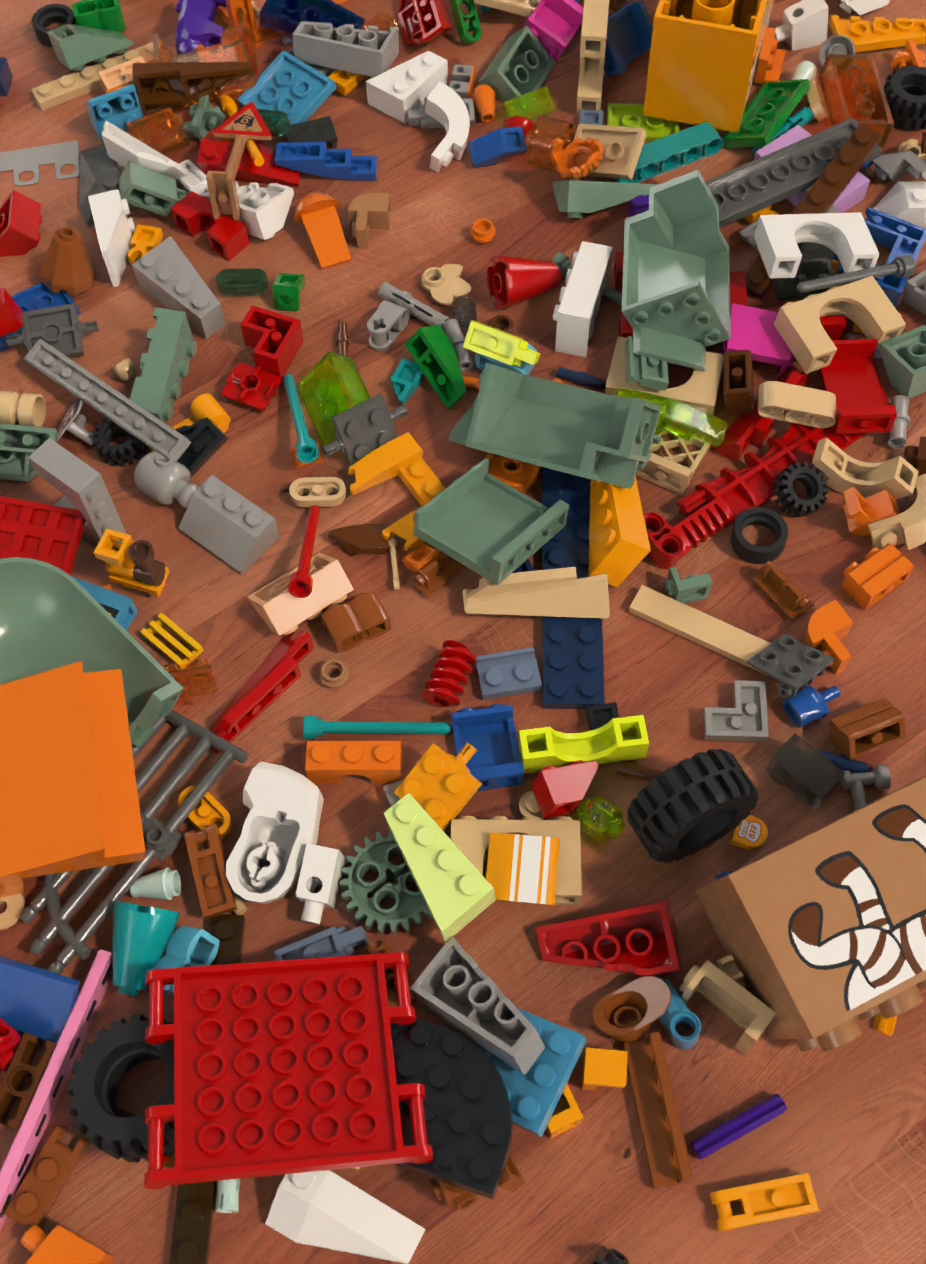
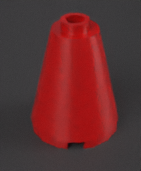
(520, 279)

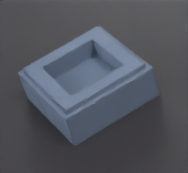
(592, 117)

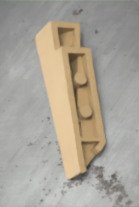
(541, 594)

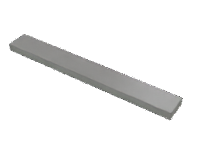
(107, 401)

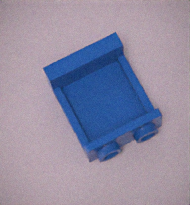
(627, 37)
(494, 736)

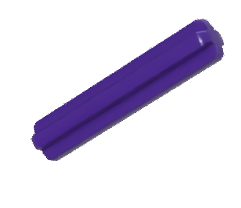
(738, 1126)

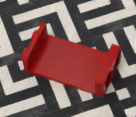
(857, 389)

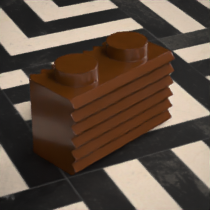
(738, 382)

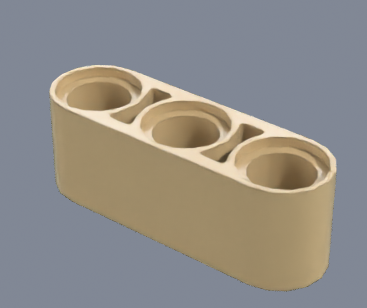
(796, 404)

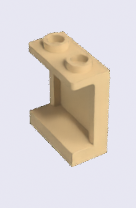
(730, 999)

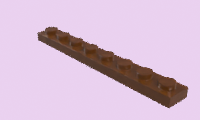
(823, 193)

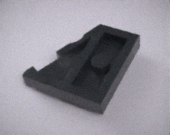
(205, 441)

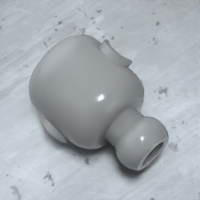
(164, 480)

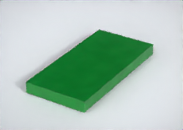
(767, 113)

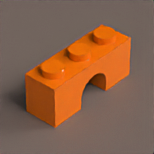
(373, 759)

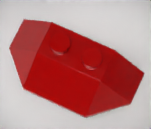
(423, 20)

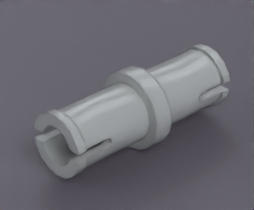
(455, 335)
(897, 435)

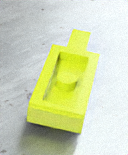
(499, 345)

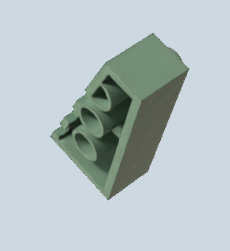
(165, 363)

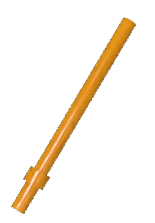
(230, 108)

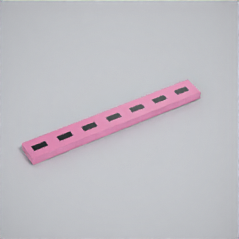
(54, 1079)

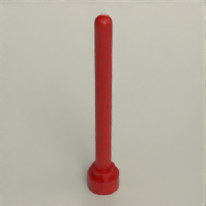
(301, 582)

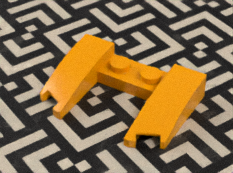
(403, 459)

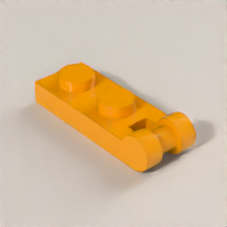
(765, 1202)

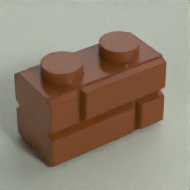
(867, 728)

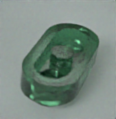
(276, 122)
(242, 281)

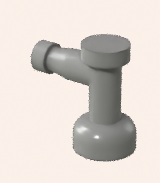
(879, 777)

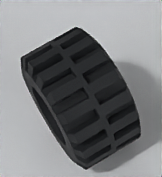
(907, 97)

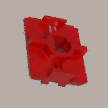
(264, 386)

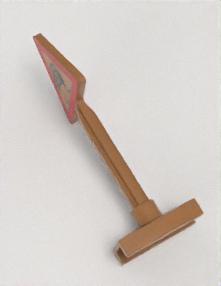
(221, 185)

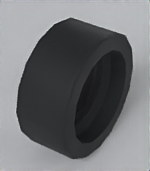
(49, 15)
(763, 517)

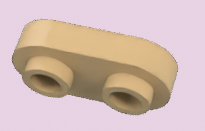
(817, 102)
(318, 491)

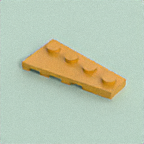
(880, 32)

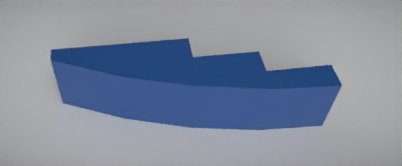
(331, 163)

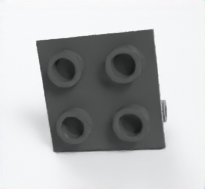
(791, 663)

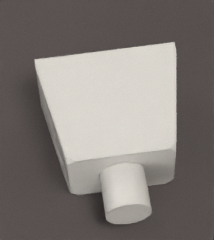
(804, 24)
(319, 867)

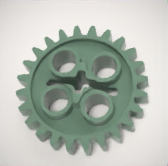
(376, 859)

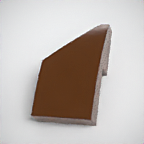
(361, 538)

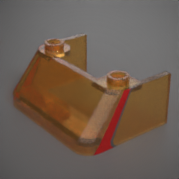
(236, 45)

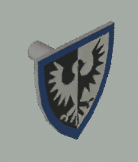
(77, 426)

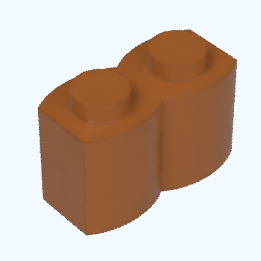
(356, 621)

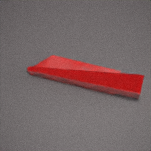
(752, 427)

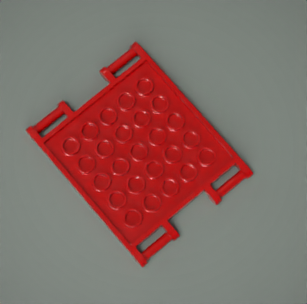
(282, 1069)

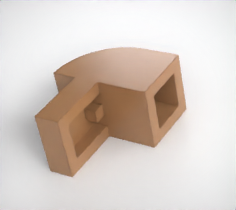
(367, 213)

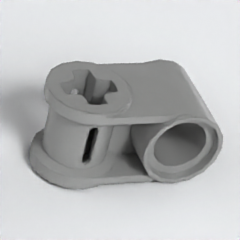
(386, 325)

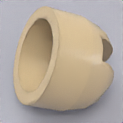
(124, 370)

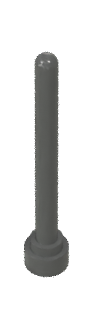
(901, 267)

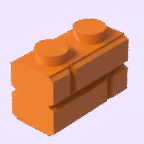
(876, 576)

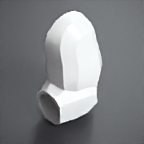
(275, 833)

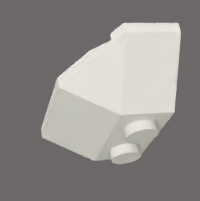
(126, 148)
(906, 202)

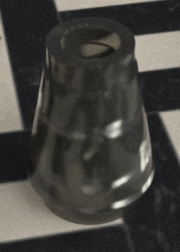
(464, 311)

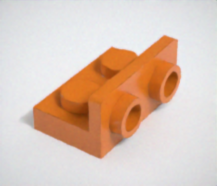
(770, 59)

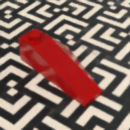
(215, 153)

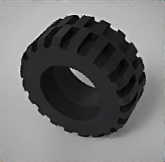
(692, 805)
(97, 1082)

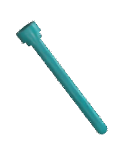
(305, 448)
(316, 727)

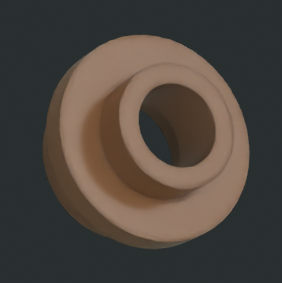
(330, 667)

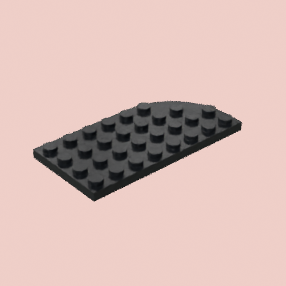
(463, 1106)

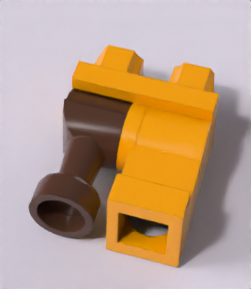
(131, 562)

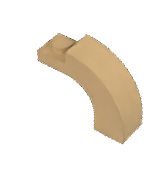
(867, 478)
(905, 527)

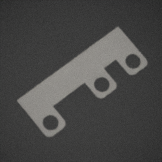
(30, 158)

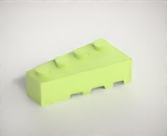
(442, 873)

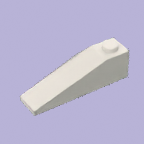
(338, 1216)

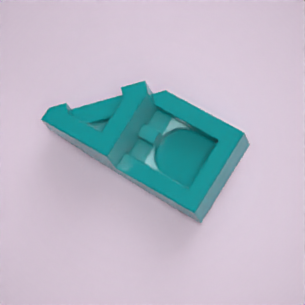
(406, 380)

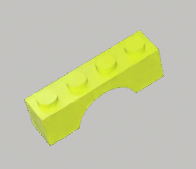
(614, 742)

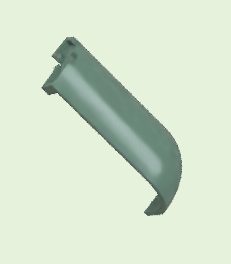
(56, 622)

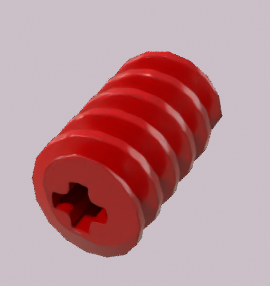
(449, 674)

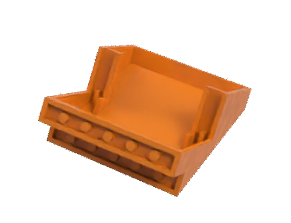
(66, 776)

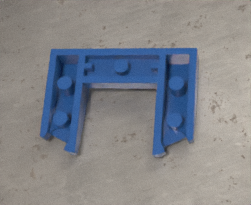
(899, 237)

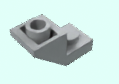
(894, 166)

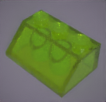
(330, 390)

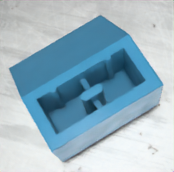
(115, 107)

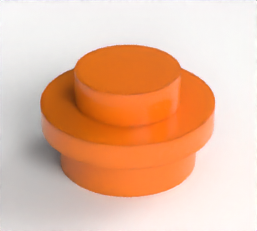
(482, 231)

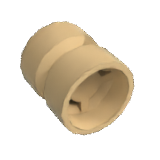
(22, 409)

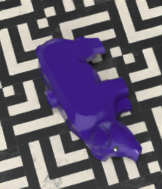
(197, 24)

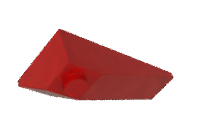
(626, 939)

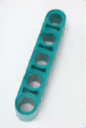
(676, 151)

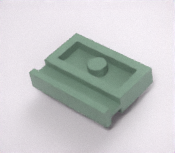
(645, 370)

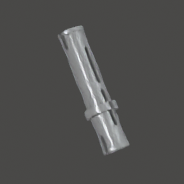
(415, 307)

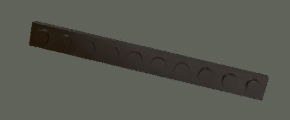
(196, 1200)

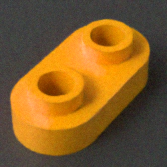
(208, 813)

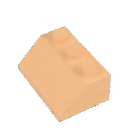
(284, 611)

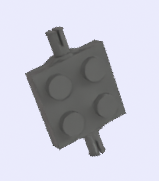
(55, 326)
(364, 428)

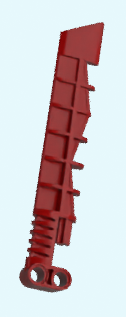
(736, 491)

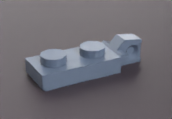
(327, 943)

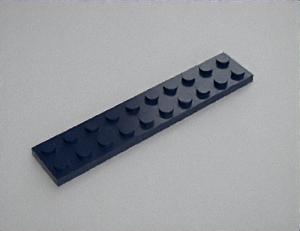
(570, 645)

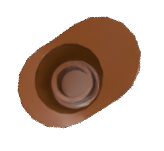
(632, 1008)

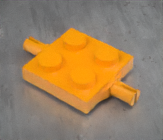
(441, 783)

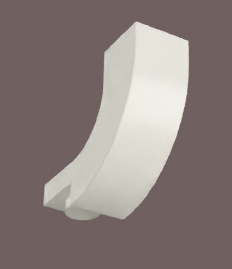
(452, 113)

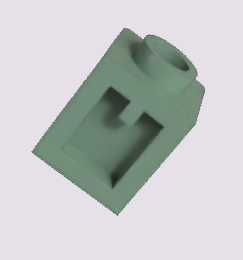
(689, 589)

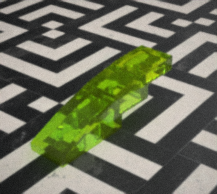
(682, 418)

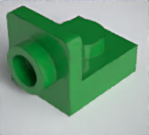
(287, 290)

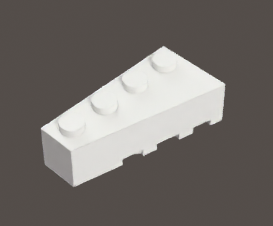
(581, 298)

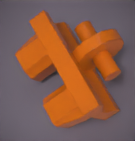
(908, 56)

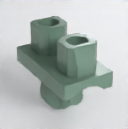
(204, 119)

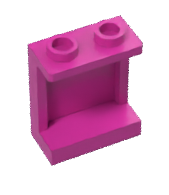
(555, 24)
(755, 331)

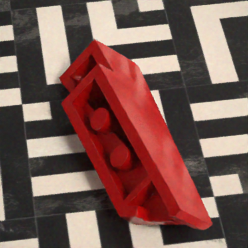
(264, 686)

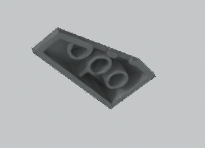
(97, 176)

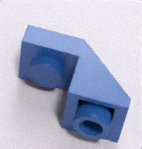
(498, 143)

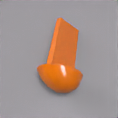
(320, 219)

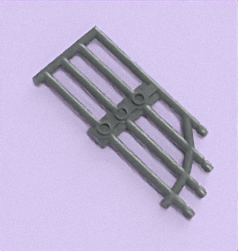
(159, 839)

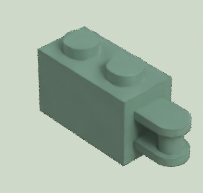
(149, 189)

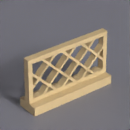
(665, 470)

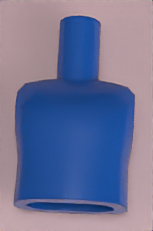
(809, 705)

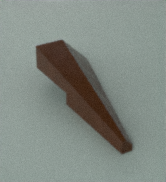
(176, 83)

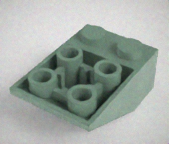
(81, 44)

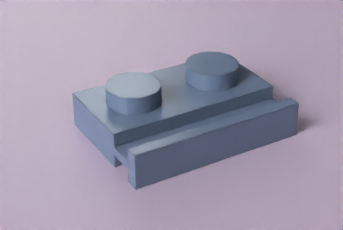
(508, 673)

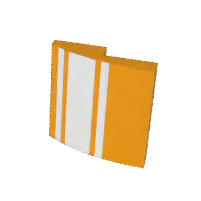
(523, 867)

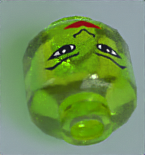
(600, 819)

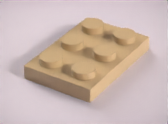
(620, 145)

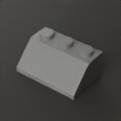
(228, 525)

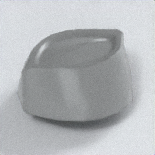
(836, 45)

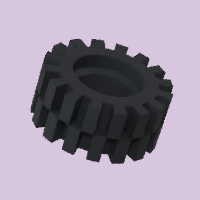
(116, 453)
(812, 483)

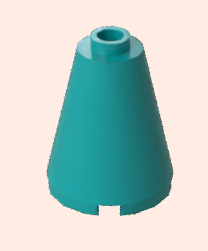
(138, 943)

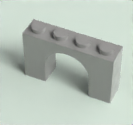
(81, 486)

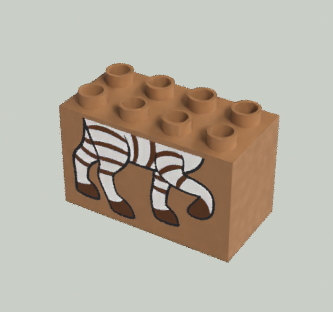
(832, 922)

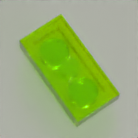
(530, 104)

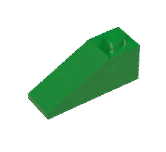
(438, 362)

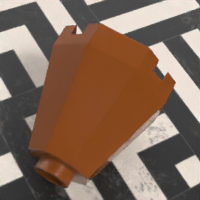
(68, 263)

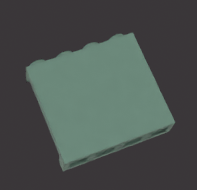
(487, 523)

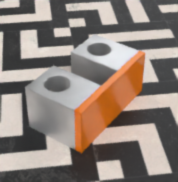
(463, 80)

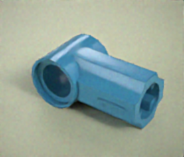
(680, 1014)

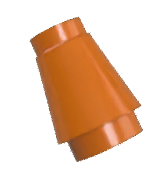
(485, 102)

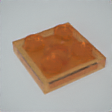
(160, 131)

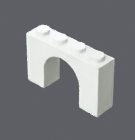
(841, 232)

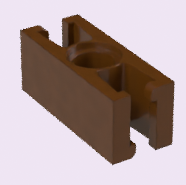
(17, 1071)

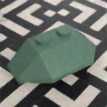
(16, 445)

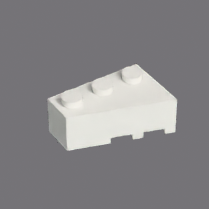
(406, 85)

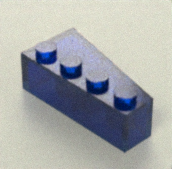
(287, 14)

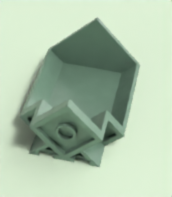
(677, 274)
(559, 426)

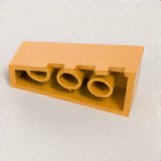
(616, 531)

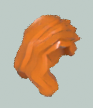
(577, 158)

